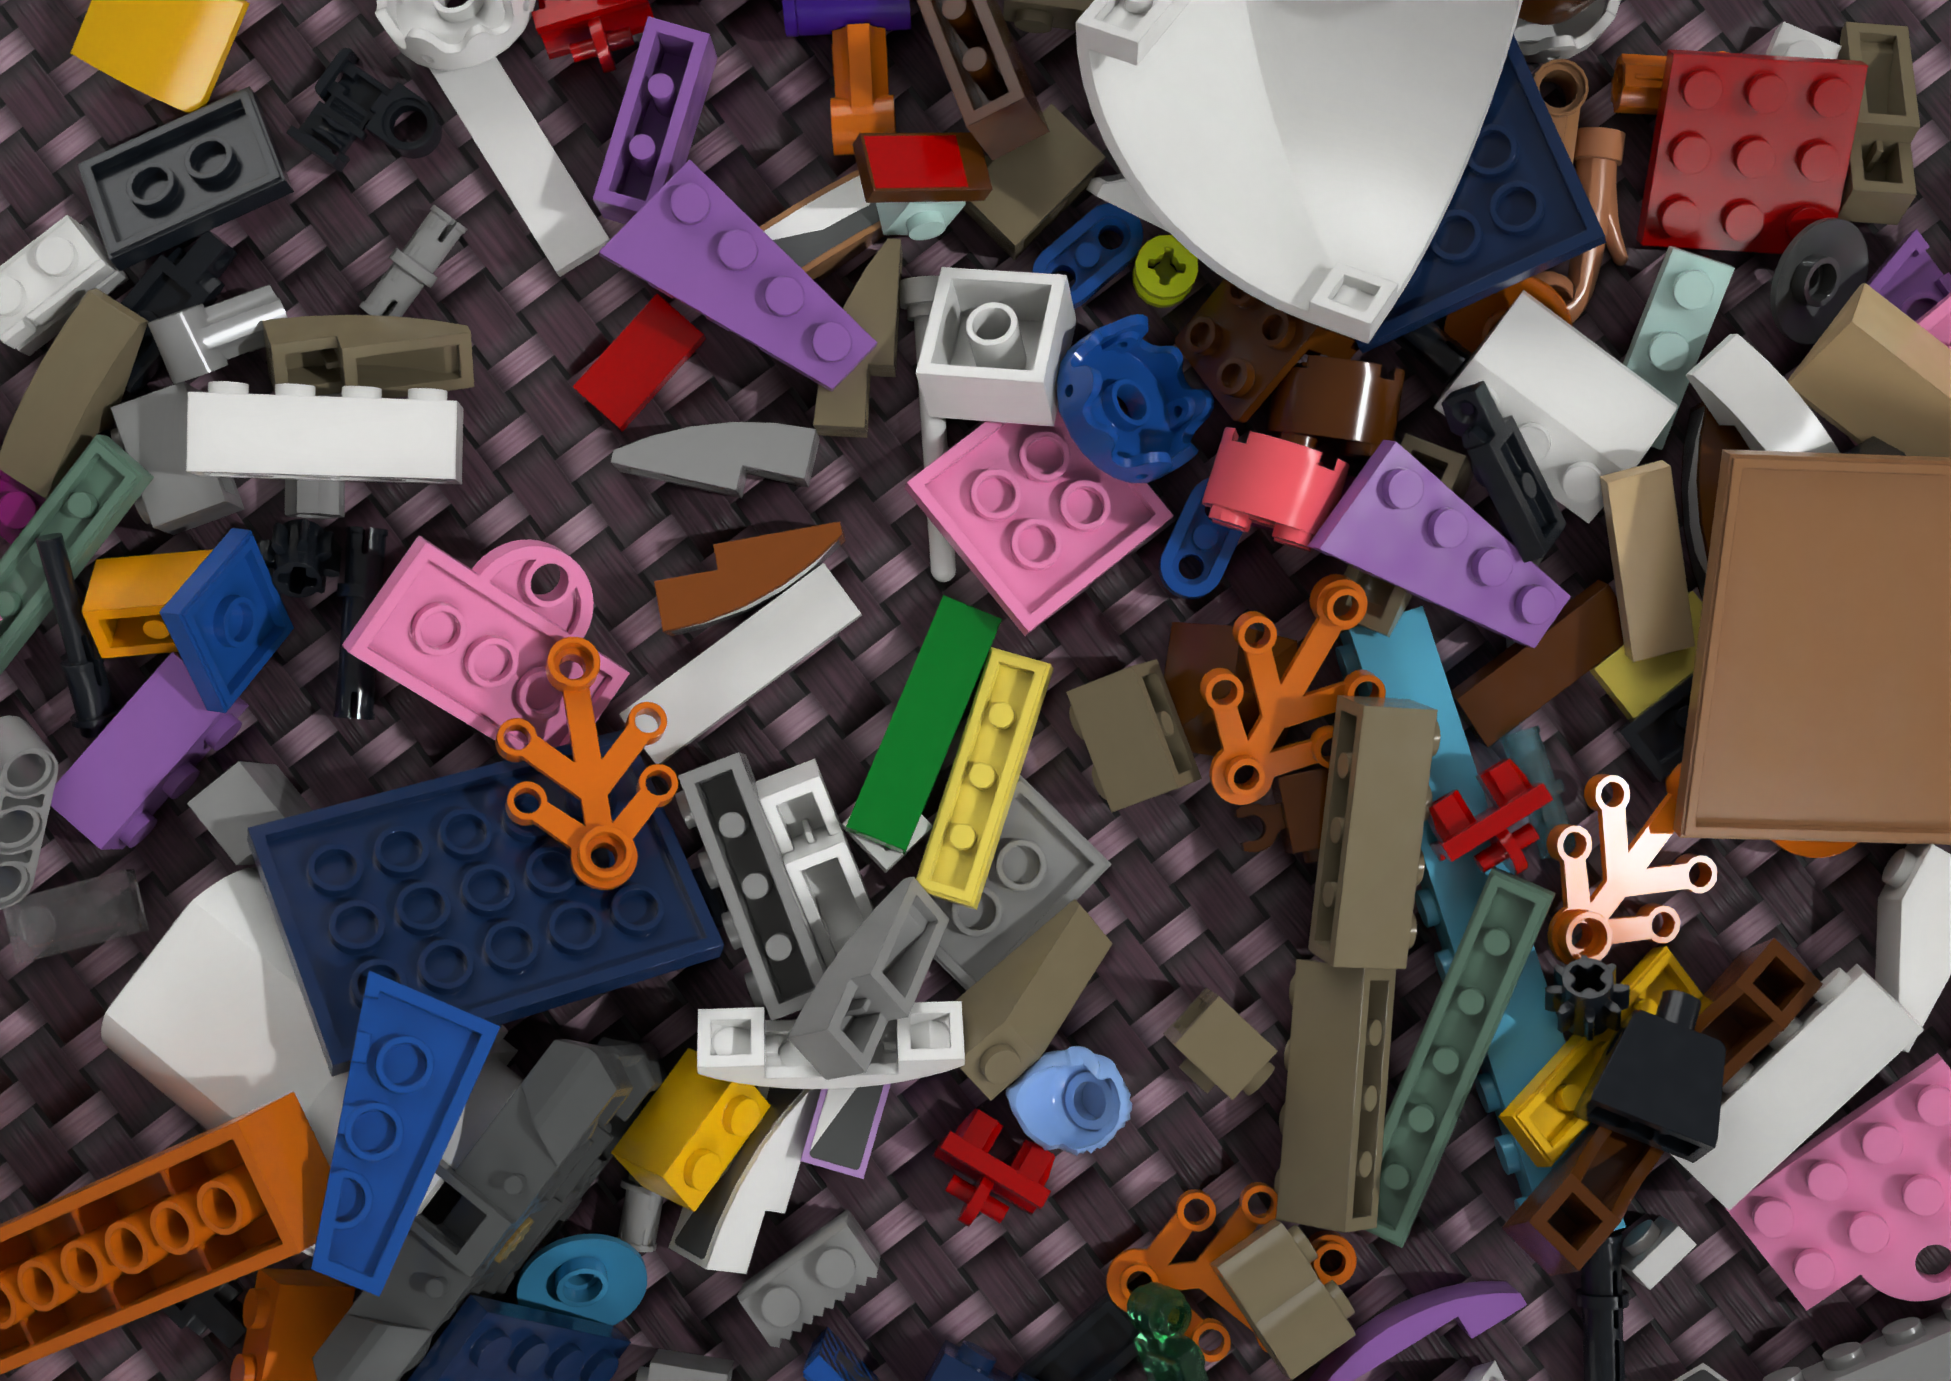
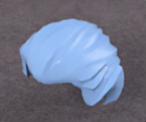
(1071, 1100)

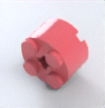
(1272, 486)

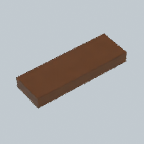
(1529, 677)

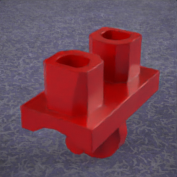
(590, 27)
(1512, 800)
(1018, 1183)

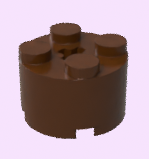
(1337, 404)

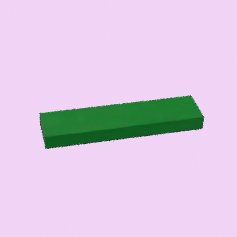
(923, 725)

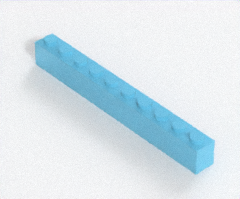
(1450, 890)

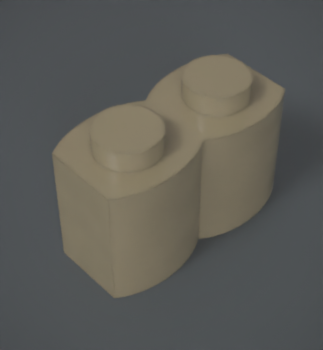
(1284, 1298)

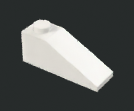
(1915, 928)

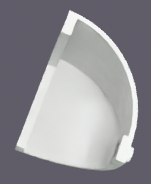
(1297, 134)

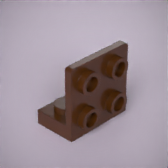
(1250, 347)

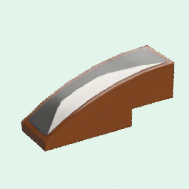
(746, 576)

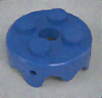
(1151, 383)

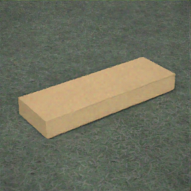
(1647, 560)

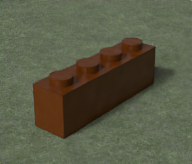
(985, 73)

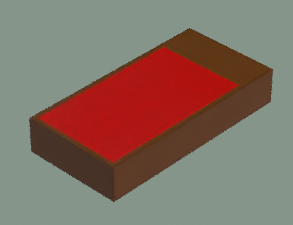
(921, 167)

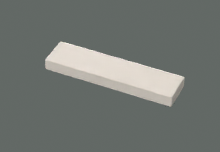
(524, 163)
(746, 661)

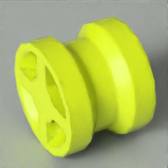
(1162, 284)

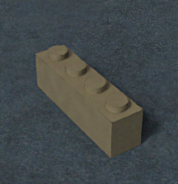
(1373, 832)
(1335, 1096)

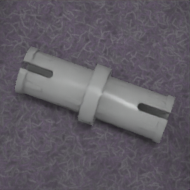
(414, 265)

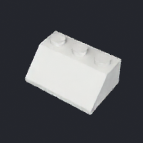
(1569, 399)

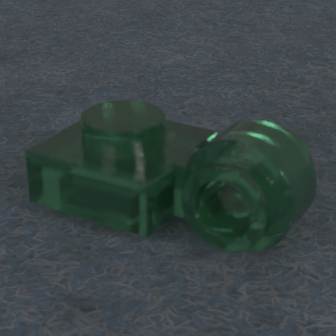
(1162, 1319)

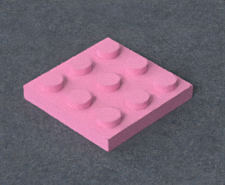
(1033, 515)

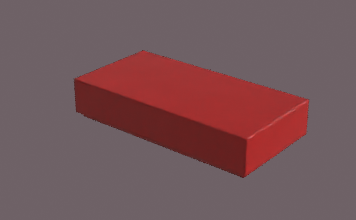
(639, 362)

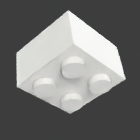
(996, 345)

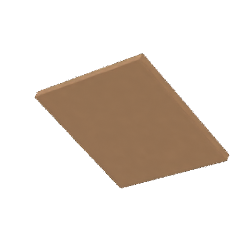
(1823, 653)

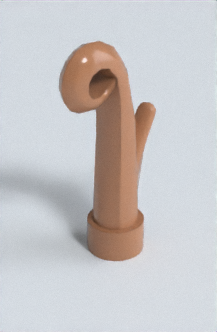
(1596, 160)

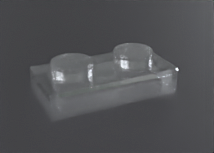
(76, 916)

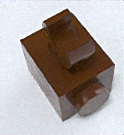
(1296, 813)

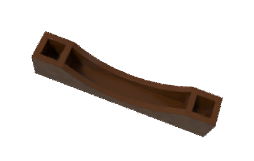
(1603, 1170)

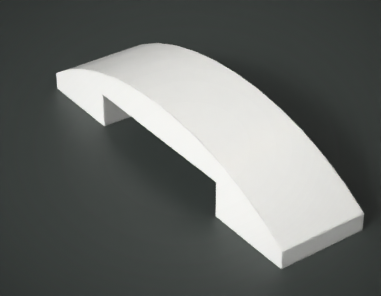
(1757, 399)
(754, 1051)

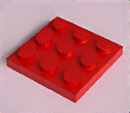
(1748, 149)

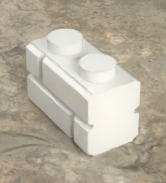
(48, 282)

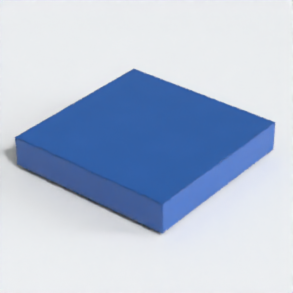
(227, 620)

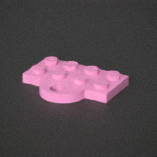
(483, 637)
(1863, 1196)

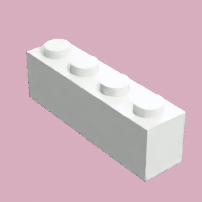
(324, 435)
(1802, 1081)

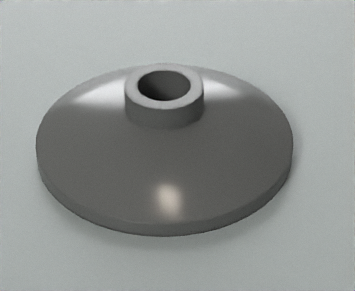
(1817, 278)

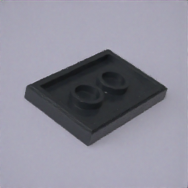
(184, 178)

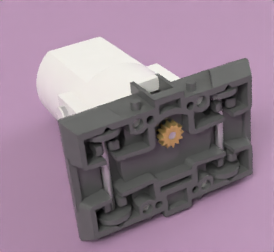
(228, 1030)

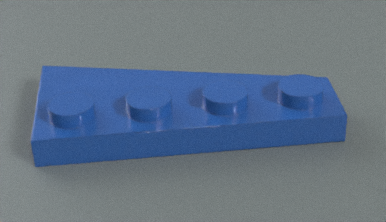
(398, 1112)

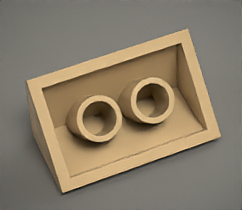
(1880, 377)

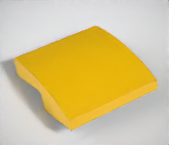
(161, 45)

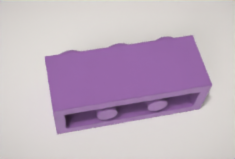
(655, 117)
(143, 758)

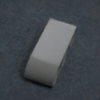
(26, 795)

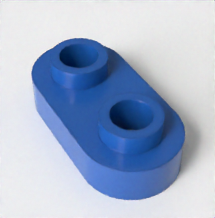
(1083, 255)
(1196, 538)

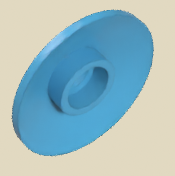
(584, 1278)

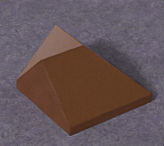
(1193, 653)

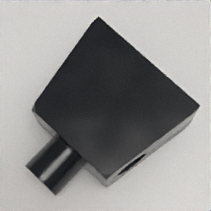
(1660, 1080)

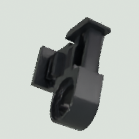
(358, 104)

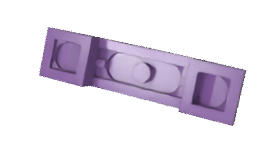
(1472, 1305)

